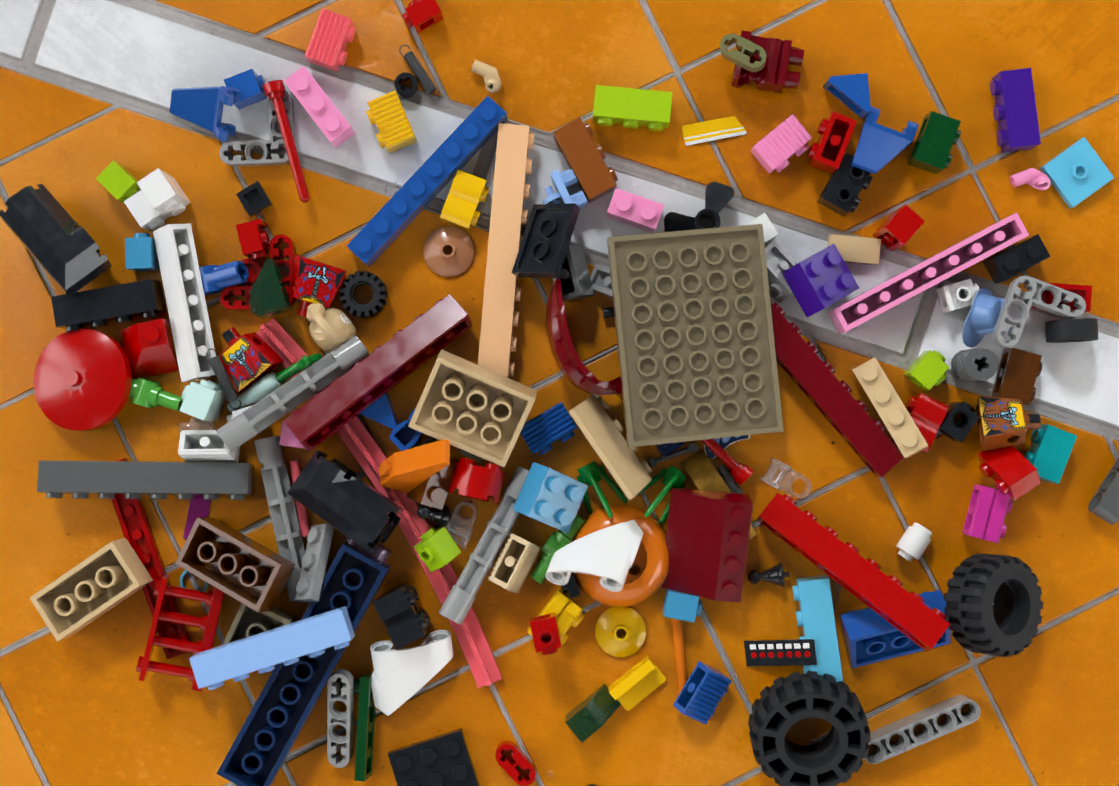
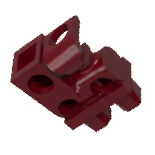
(774, 73)

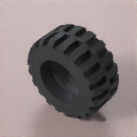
(1015, 611)

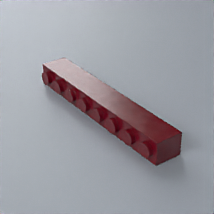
(378, 372)
(832, 397)

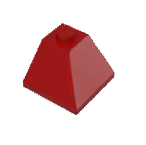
(150, 348)

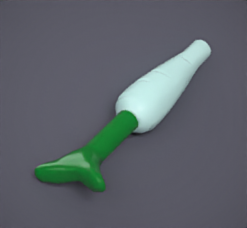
(272, 381)

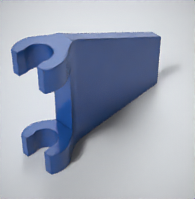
(205, 107)
(879, 143)

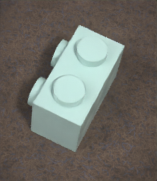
(203, 400)

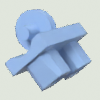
(561, 182)

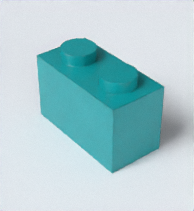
(1050, 452)

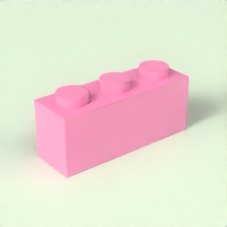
(319, 107)

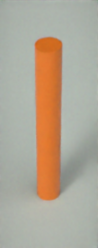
(679, 653)

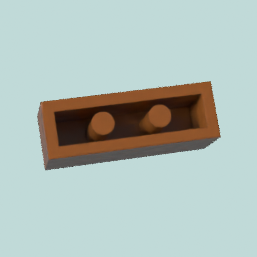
(585, 159)

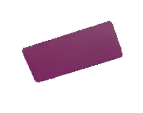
(197, 508)

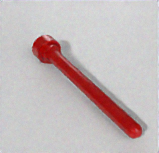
(275, 90)
(738, 470)

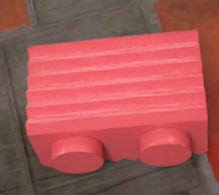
(330, 40)

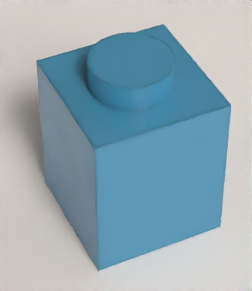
(141, 253)
(681, 606)

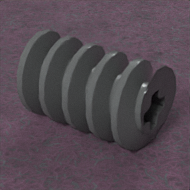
(974, 364)

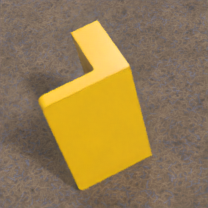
(637, 683)

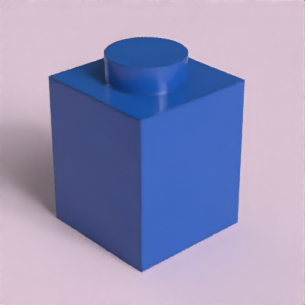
(250, 86)

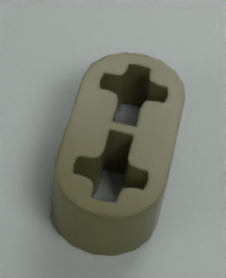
(746, 47)

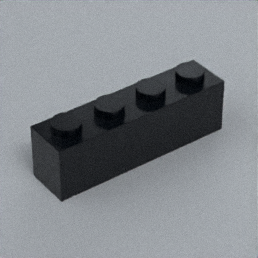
(108, 304)

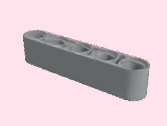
(930, 729)

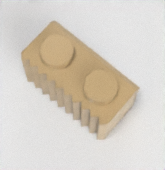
(514, 563)

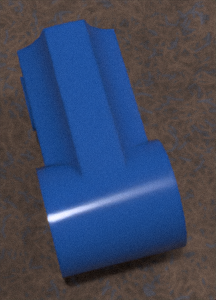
(218, 277)

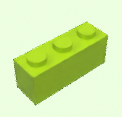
(632, 107)

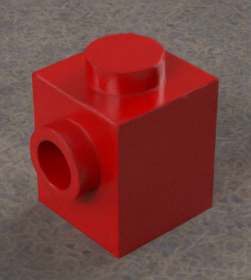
(545, 633)

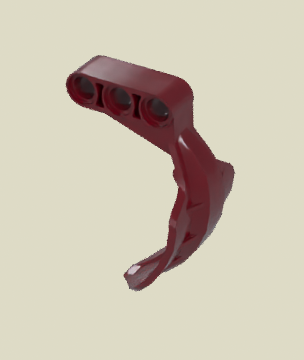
(565, 353)

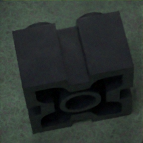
(402, 615)

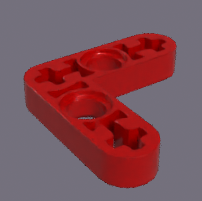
(239, 290)

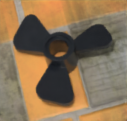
(716, 198)

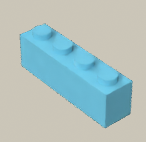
(818, 623)

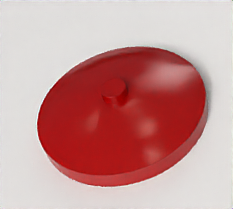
(82, 379)

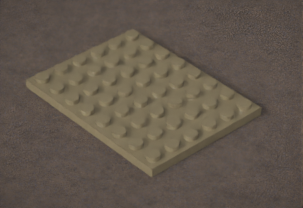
(694, 335)

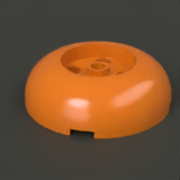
(650, 557)

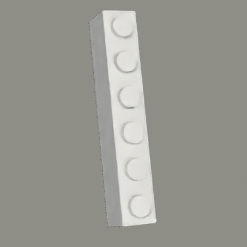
(185, 300)

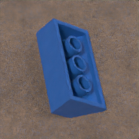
(873, 639)

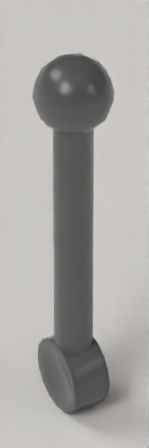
(692, 448)

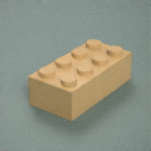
(91, 589)

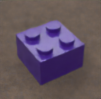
(820, 280)

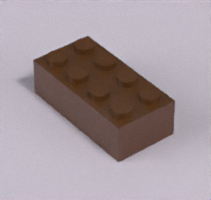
(235, 564)

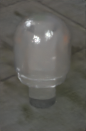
(197, 424)

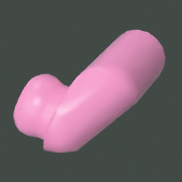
(1031, 177)

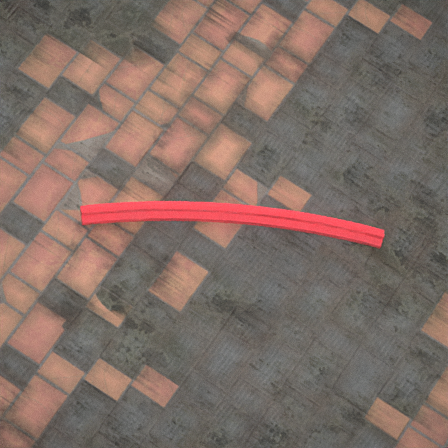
(370, 456)

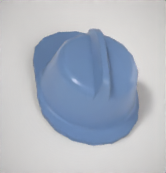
(981, 317)

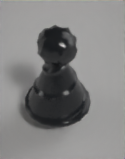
(437, 517)
(773, 575)

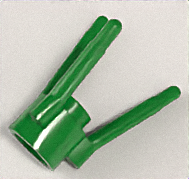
(591, 475)
(671, 479)

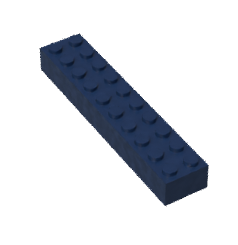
(296, 688)

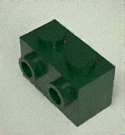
(935, 143)

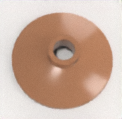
(458, 260)

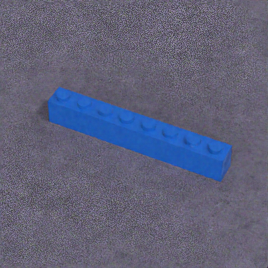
(428, 181)

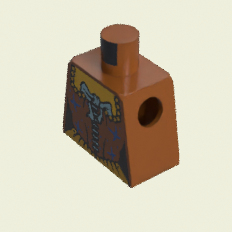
(1003, 422)

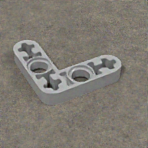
(276, 142)
(1032, 298)

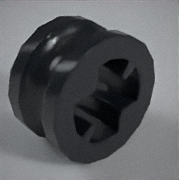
(405, 76)

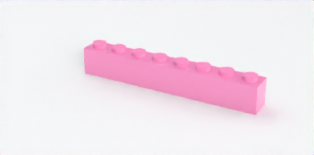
(928, 273)

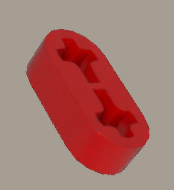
(511, 767)

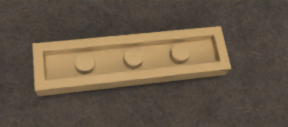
(890, 408)

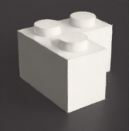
(157, 200)

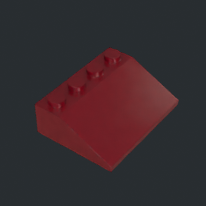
(707, 543)

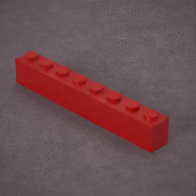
(854, 572)

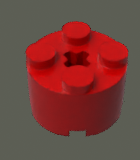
(477, 481)

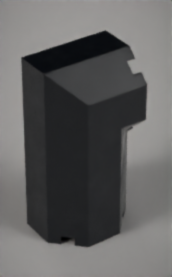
(54, 238)
(346, 501)

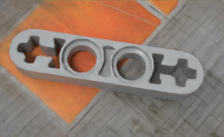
(336, 717)

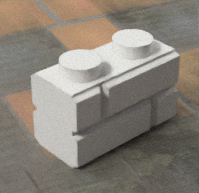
(205, 447)

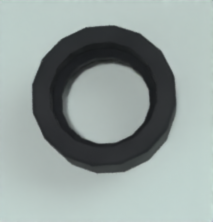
(1071, 330)

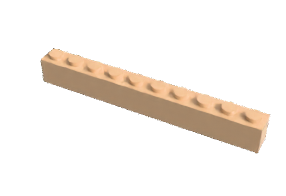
(503, 246)

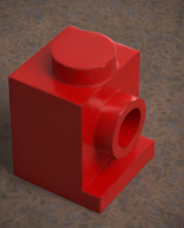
(422, 14)
(253, 239)

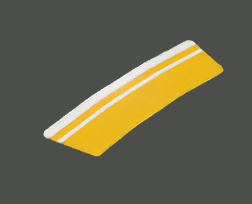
(712, 130)

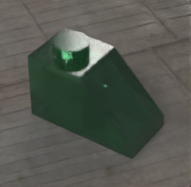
(269, 292)
(591, 713)

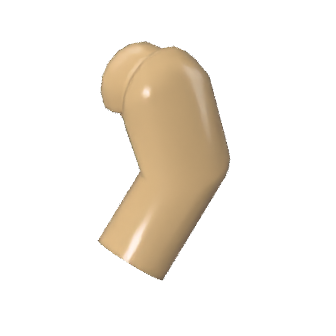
(490, 75)

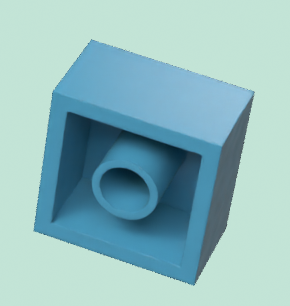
(550, 497)

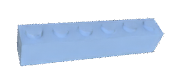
(272, 647)

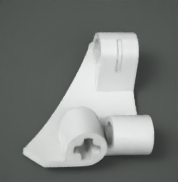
(601, 553)
(405, 671)

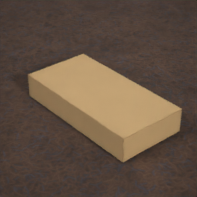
(857, 249)

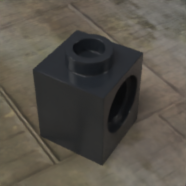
(969, 419)

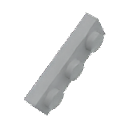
(314, 563)

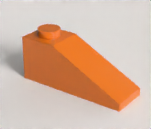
(414, 466)

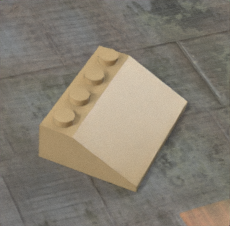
(473, 408)
(611, 446)

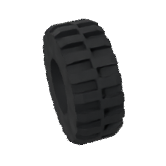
(801, 698)

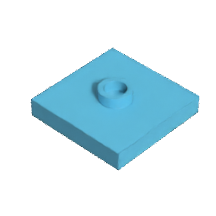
(1077, 172)

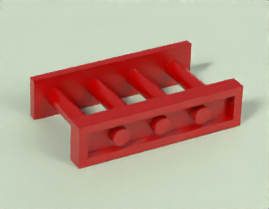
(207, 624)

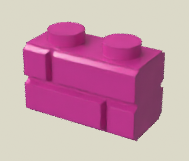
(987, 514)

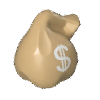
(329, 326)

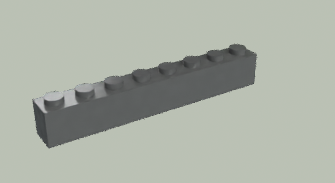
(145, 478)

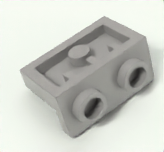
(778, 262)

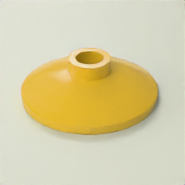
(620, 618)

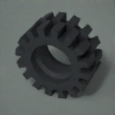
(348, 290)

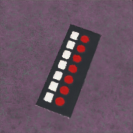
(780, 652)

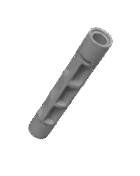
(292, 393)
(281, 507)
(481, 560)

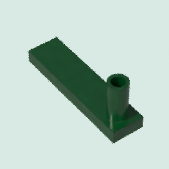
(365, 726)

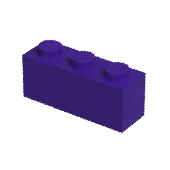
(1015, 110)

